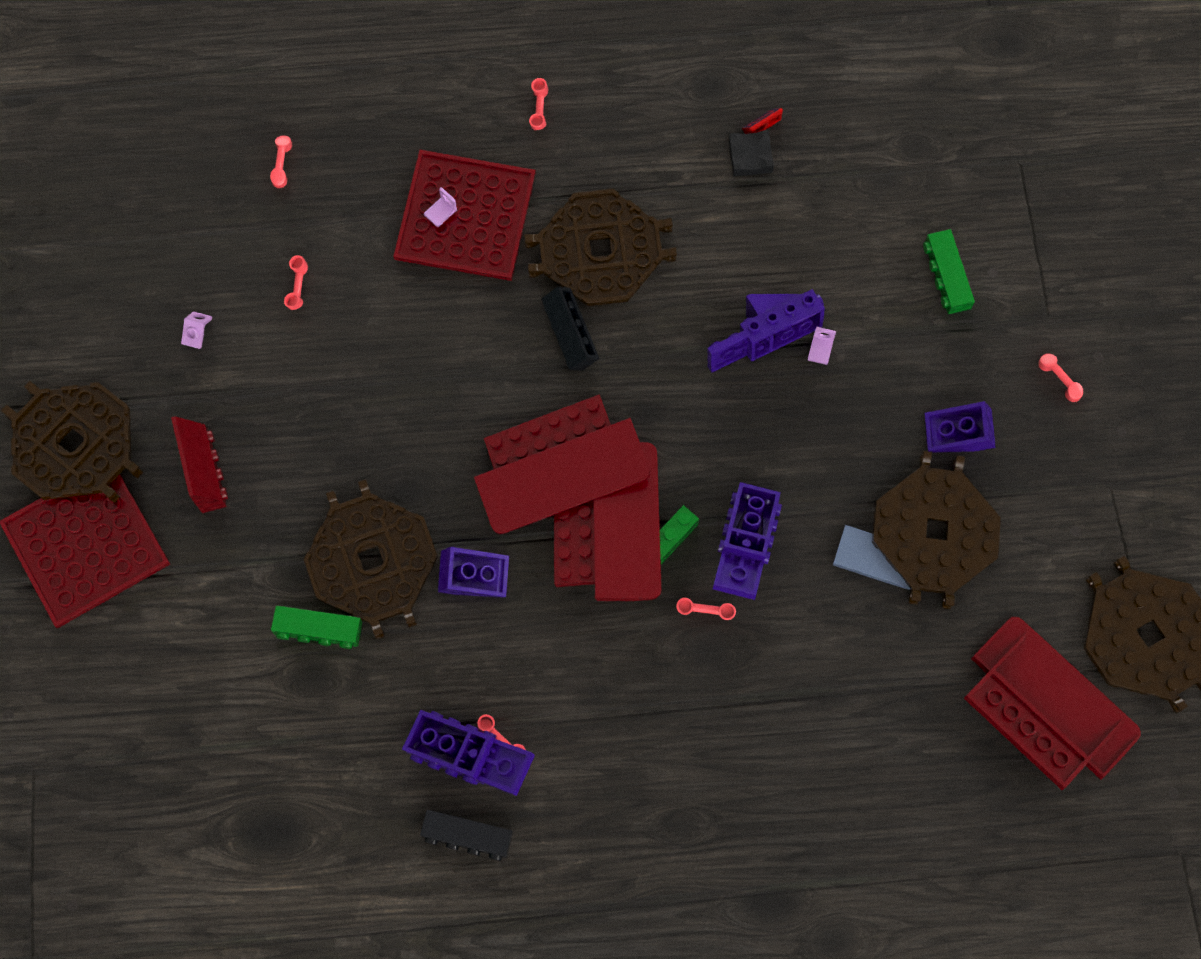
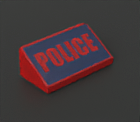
(764, 121)

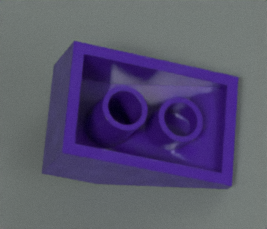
(960, 428)
(473, 573)

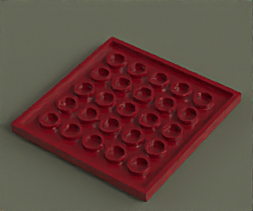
(488, 221)
(83, 549)

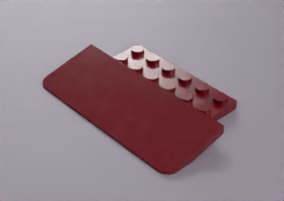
(558, 464)
(613, 541)
(1048, 706)

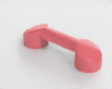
(540, 90)
(278, 175)
(300, 267)
(1074, 390)
(725, 611)
(487, 723)

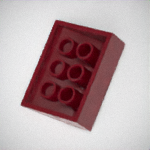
(200, 464)

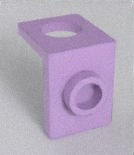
(441, 209)
(194, 329)
(821, 345)

